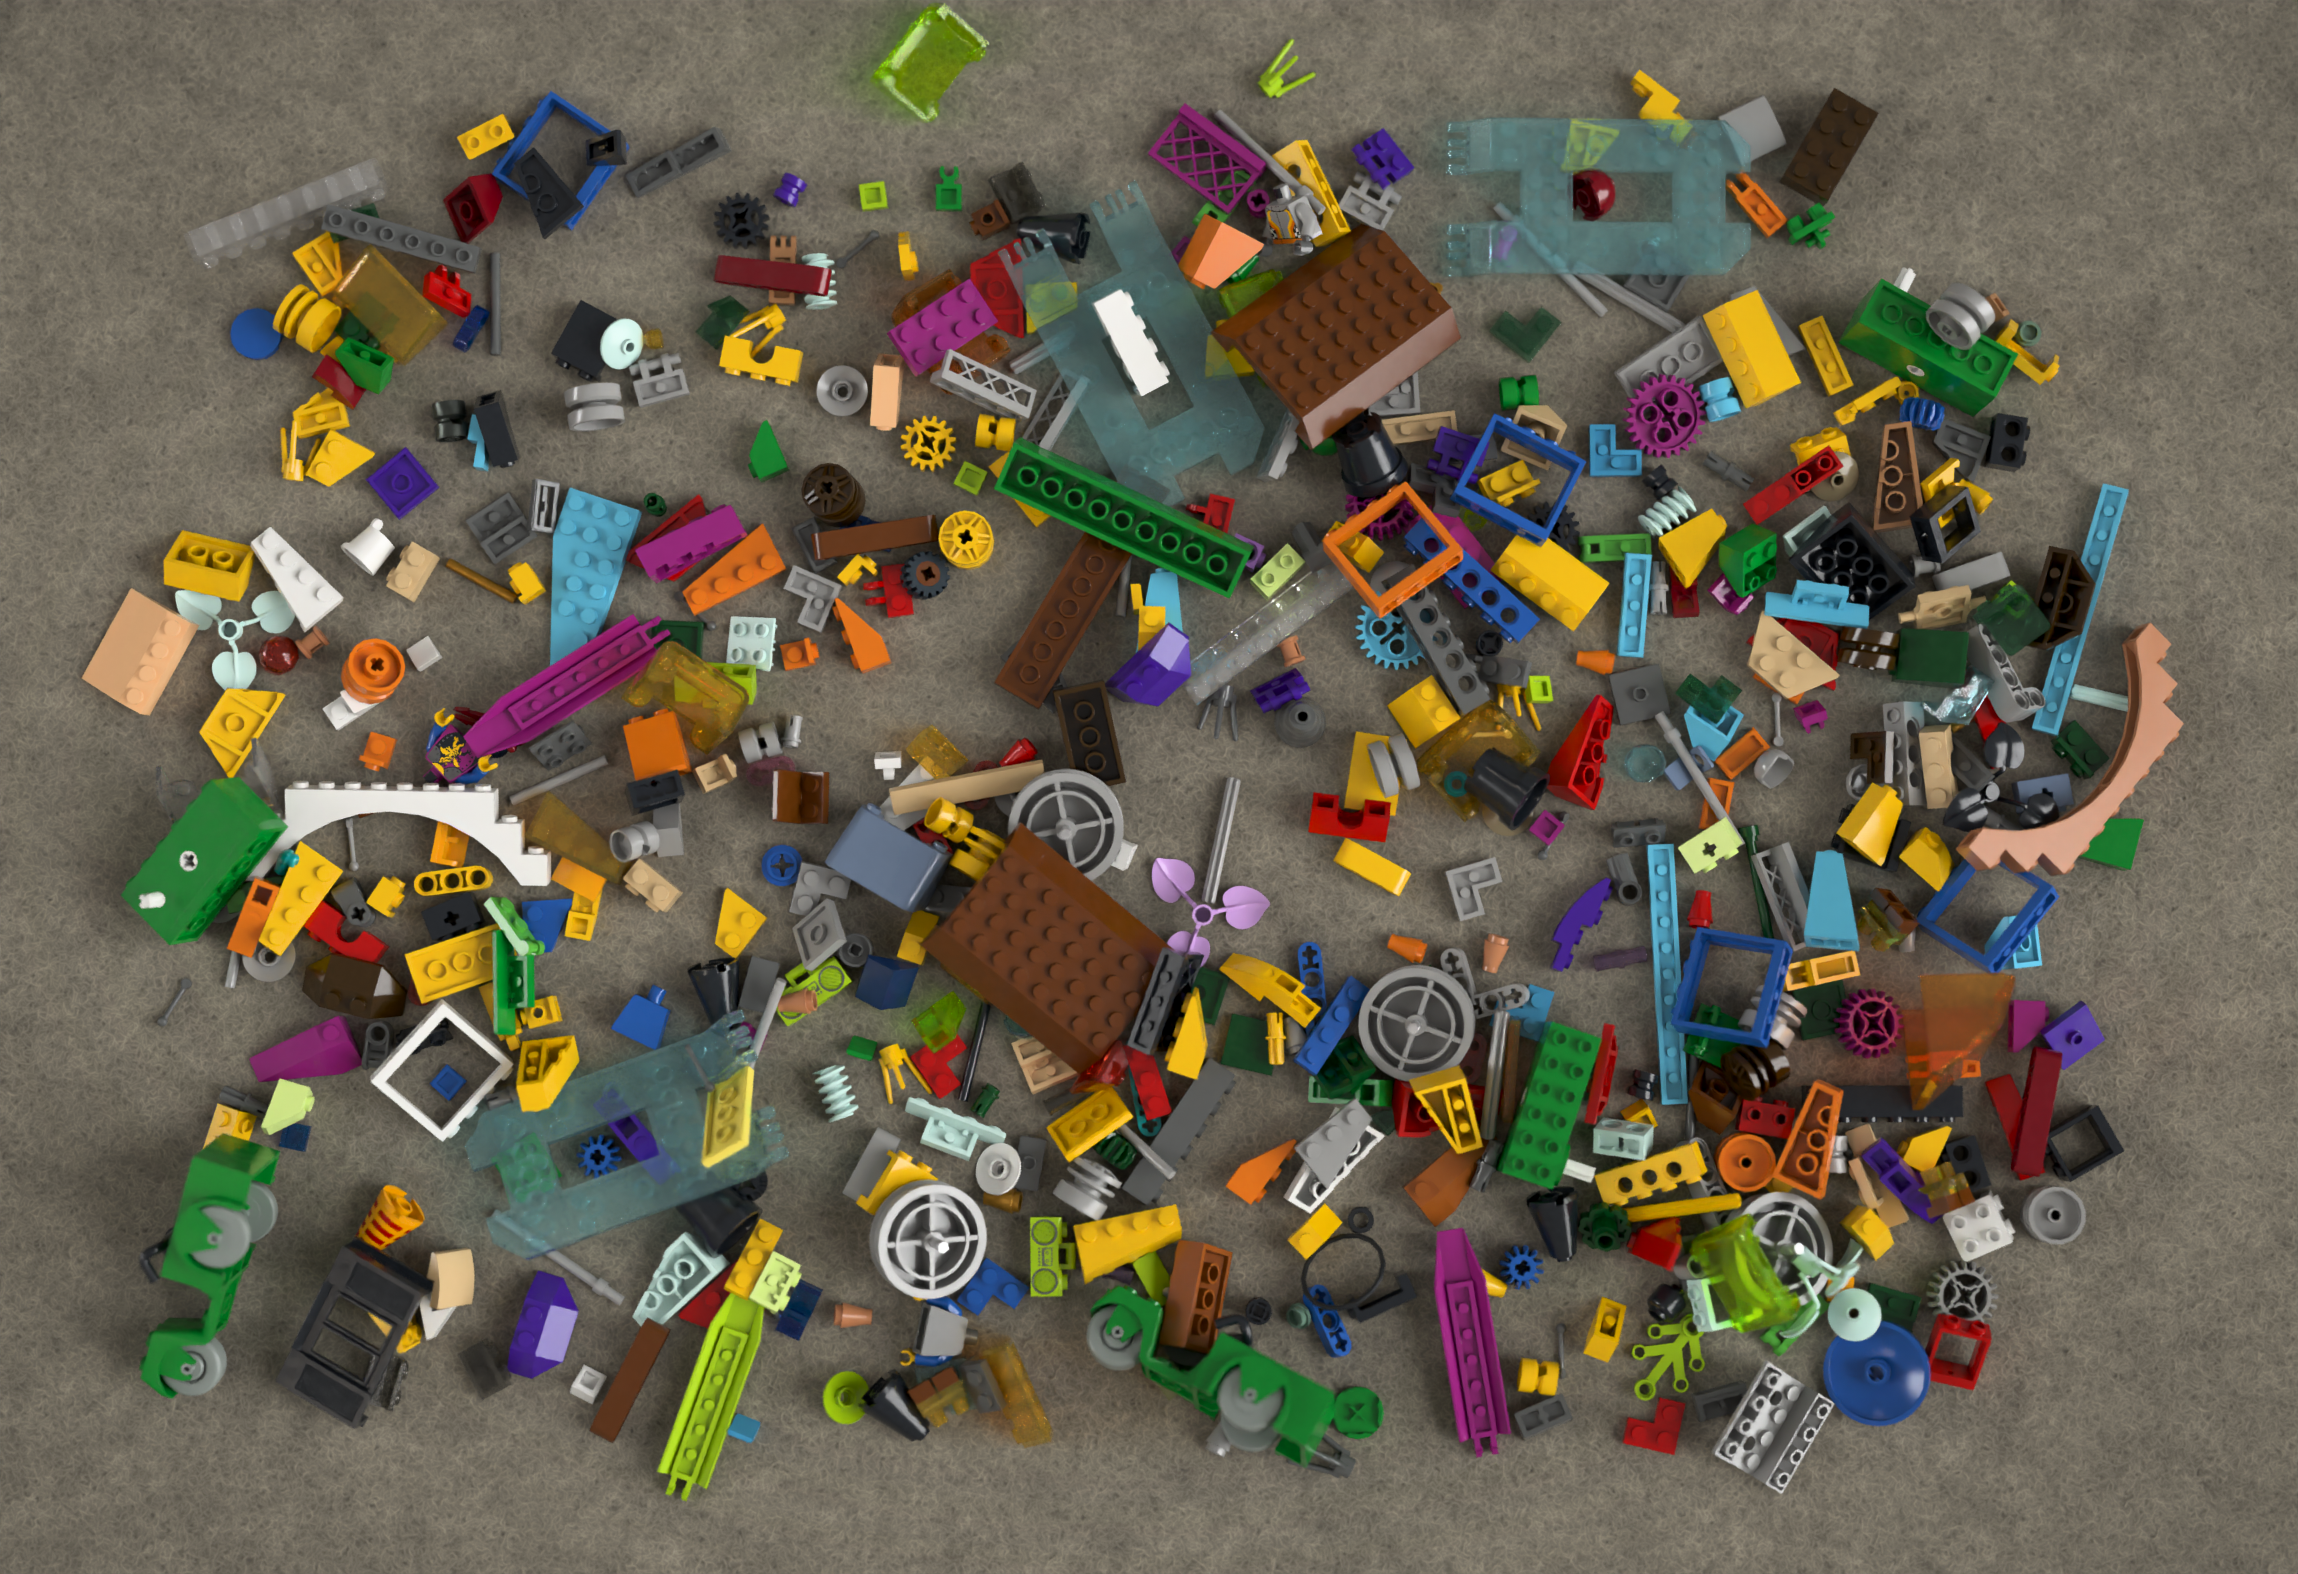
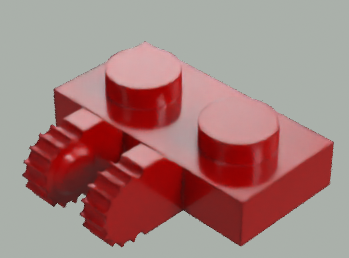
(447, 291)
(1217, 512)
(896, 598)

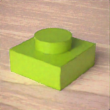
(873, 196)
(970, 478)
(1538, 690)

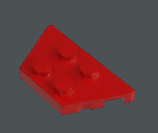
(998, 291)
(681, 518)
(1817, 638)
(1600, 1084)
(708, 1303)

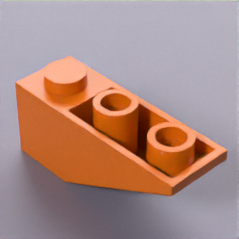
(866, 642)
(253, 916)
(1253, 1174)

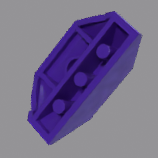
(1154, 670)
(543, 1327)

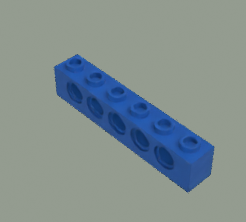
(1504, 600)

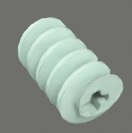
(819, 302)
(1667, 512)
(836, 1092)

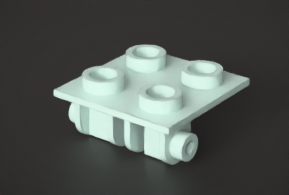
(751, 641)

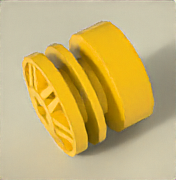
(306, 318)
(974, 552)
(980, 856)

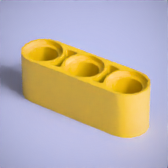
(1372, 867)
(441, 877)

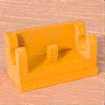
(449, 846)

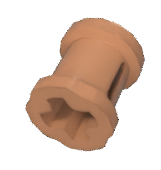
(312, 642)
(1291, 651)

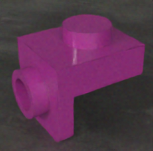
(1727, 597)

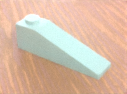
(680, 1276)

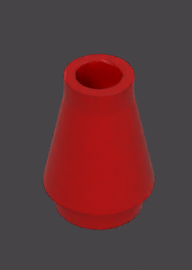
(1021, 752)
(1701, 910)

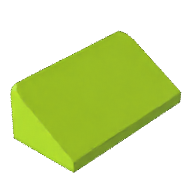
(1153, 1276)

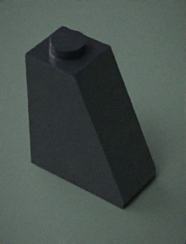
(496, 429)

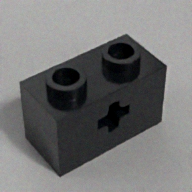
(437, 917)

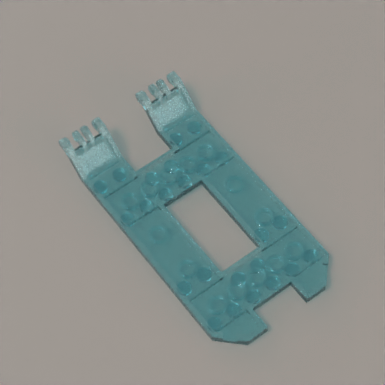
(1553, 243)
(1071, 331)
(658, 1082)

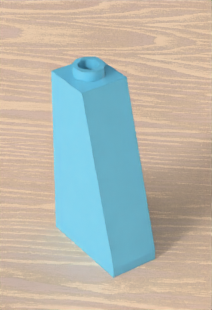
(1164, 593)
(1830, 910)

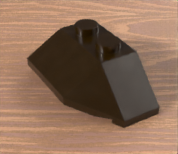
(2063, 597)
(354, 987)

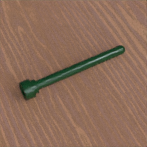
(1749, 835)

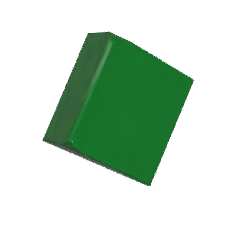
(862, 1048)

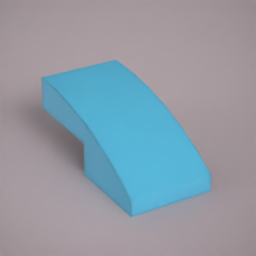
(475, 436)

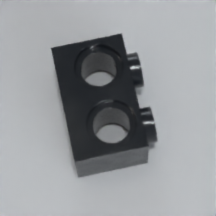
(2002, 441)
(1971, 1161)

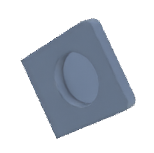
(1678, 773)

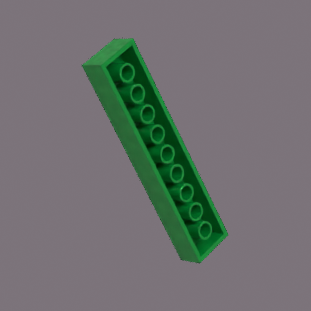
(1123, 517)

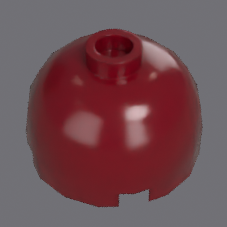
(1593, 193)

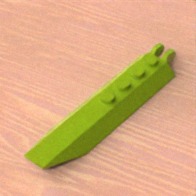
(713, 1394)

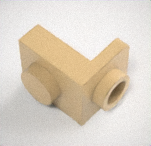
(715, 773)

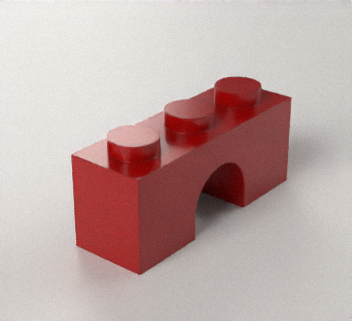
(1367, 824)
(326, 925)

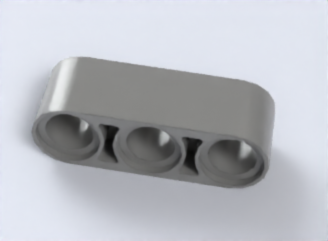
(1975, 574)
(871, 1164)

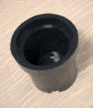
(1368, 457)
(1507, 786)
(720, 1218)

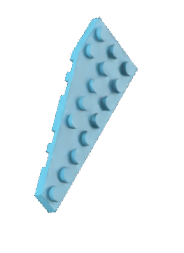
(586, 567)

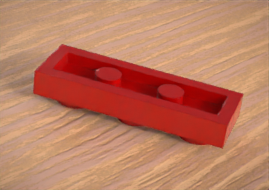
(1148, 1083)

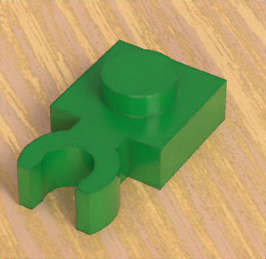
(949, 194)

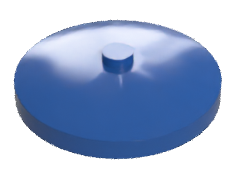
(1878, 1377)

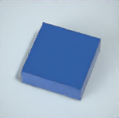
(448, 1082)

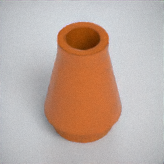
(1597, 661)
(1408, 948)

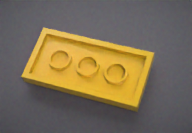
(453, 964)

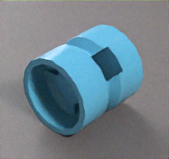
(1719, 399)

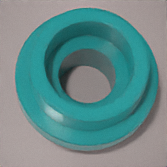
(1456, 775)

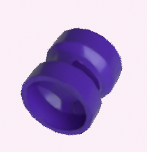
(789, 190)

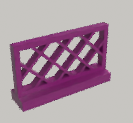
(1220, 141)

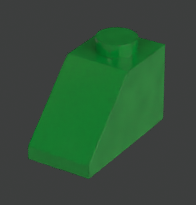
(365, 365)
(766, 455)

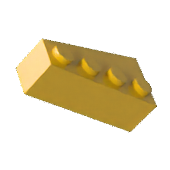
(298, 898)
(1124, 1239)

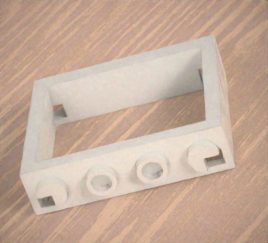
(412, 1041)

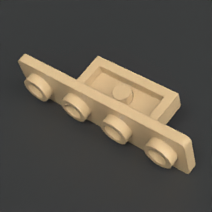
(1872, 1190)

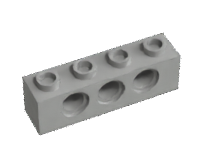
(1906, 722)

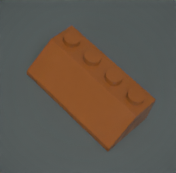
(1195, 1296)

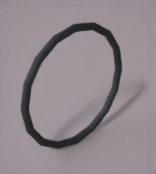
(1364, 1296)

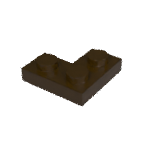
(1878, 750)

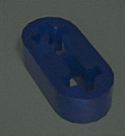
(471, 328)

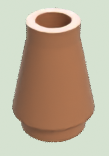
(1494, 952)
(799, 1002)
(851, 1315)

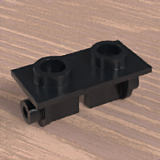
(436, 1037)

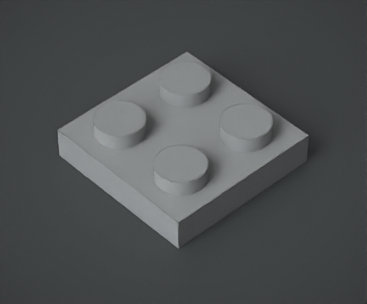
(819, 934)

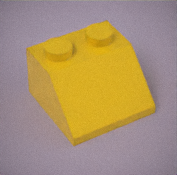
(1423, 711)

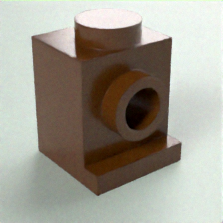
(986, 230)

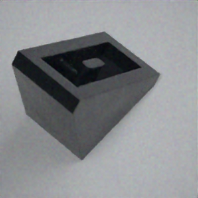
(606, 149)

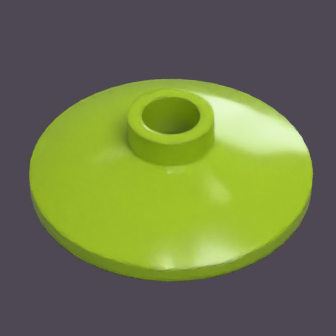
(853, 1389)

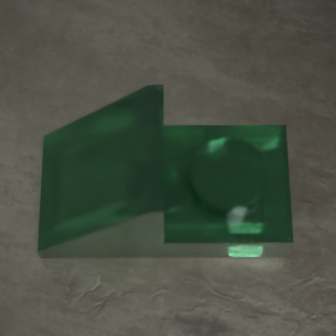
(725, 317)

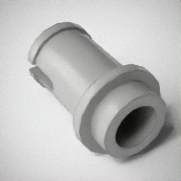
(792, 731)

